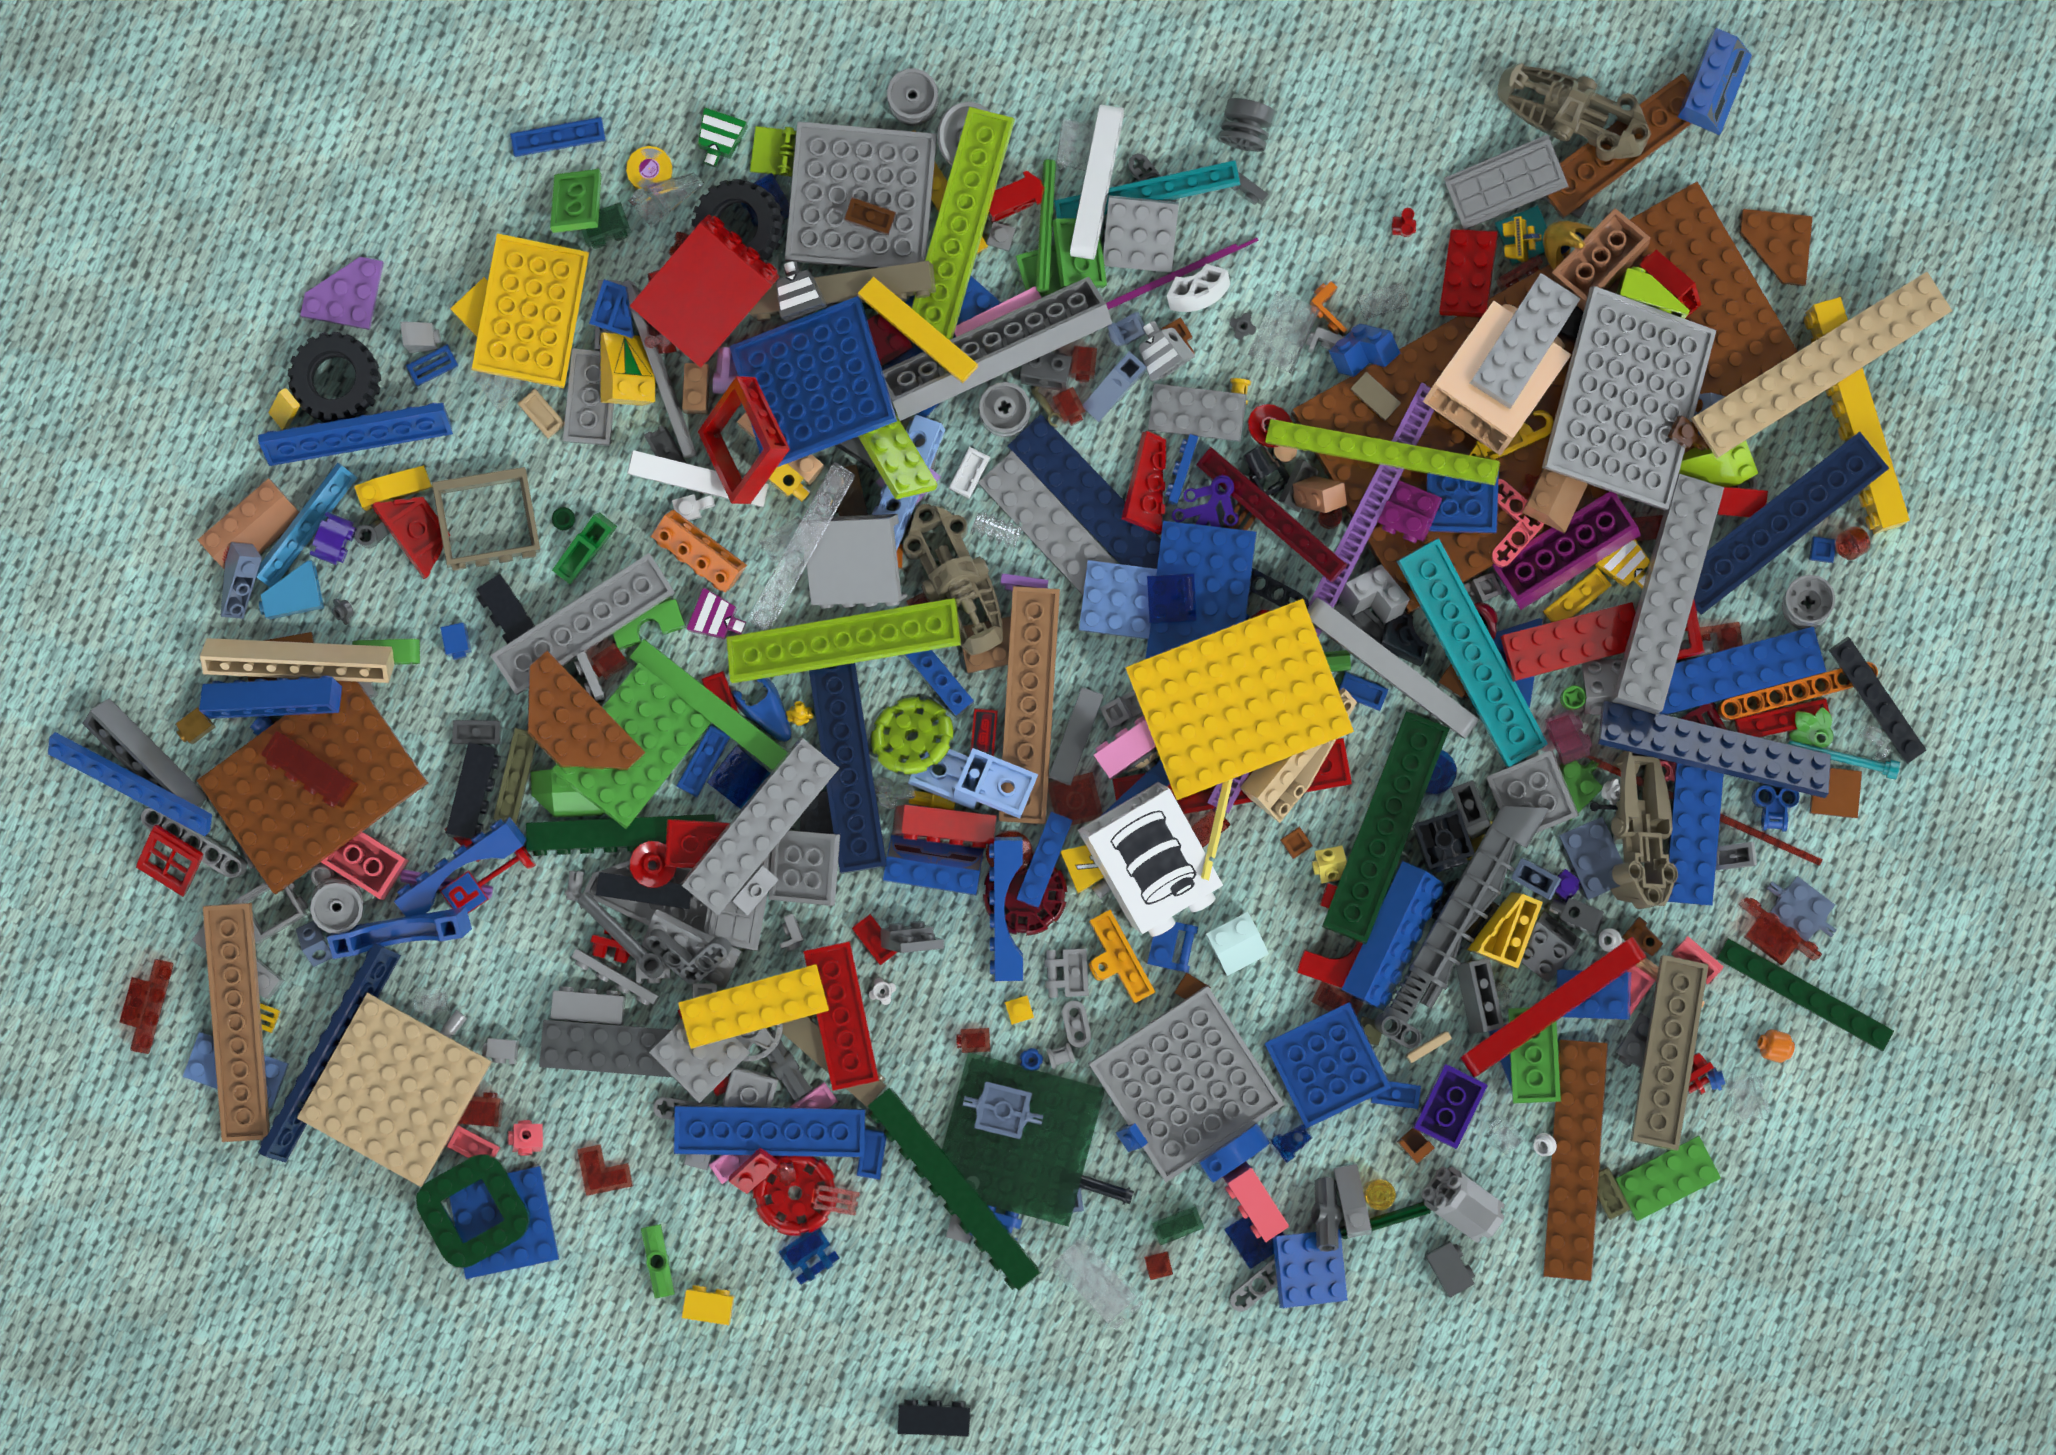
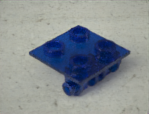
(738, 777)
(1249, 1247)

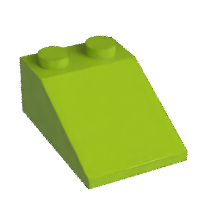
(1647, 290)
(1725, 471)

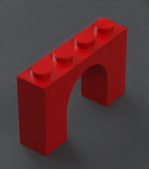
(1325, 969)

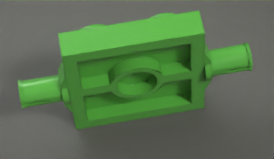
(1581, 783)

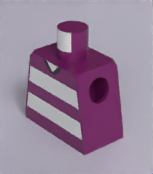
(714, 617)

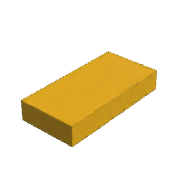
(284, 409)

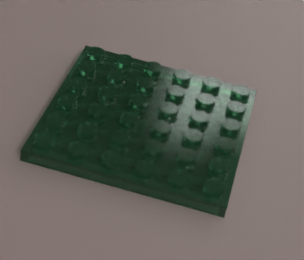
(1043, 1168)

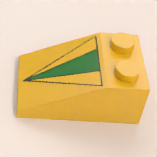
(625, 371)

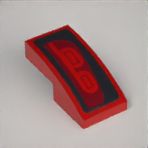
(984, 730)

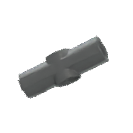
(788, 1070)
(1326, 1214)

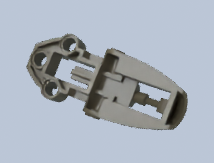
(1574, 108)
(956, 578)
(1640, 829)

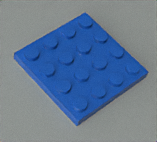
(1328, 1065)
(477, 1212)

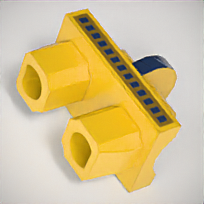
(1518, 229)

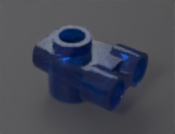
(1288, 1145)

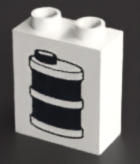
(1151, 859)

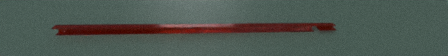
(1728, 821)

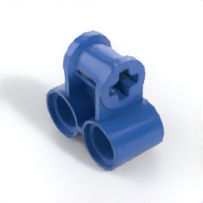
(1774, 808)

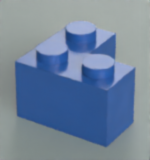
(1363, 346)

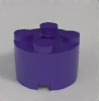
(332, 539)

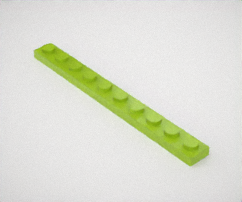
(1383, 452)

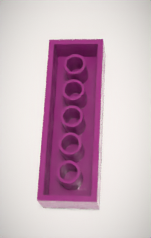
(1560, 556)

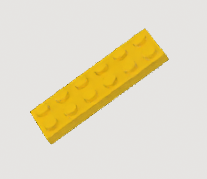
(753, 1006)

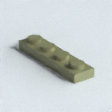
(515, 776)

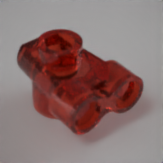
(662, 343)

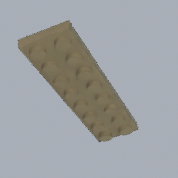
(1669, 1053)

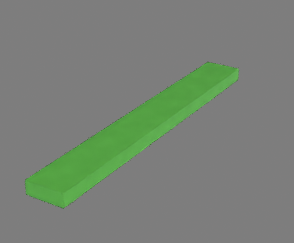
(709, 705)

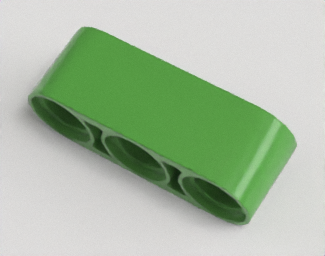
(403, 649)

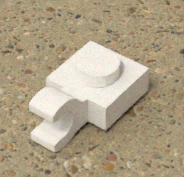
(690, 507)

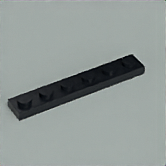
(1877, 700)

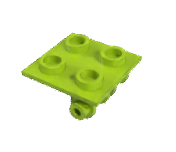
(773, 151)

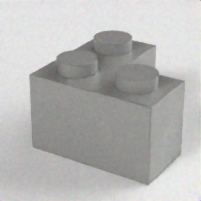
(1377, 591)

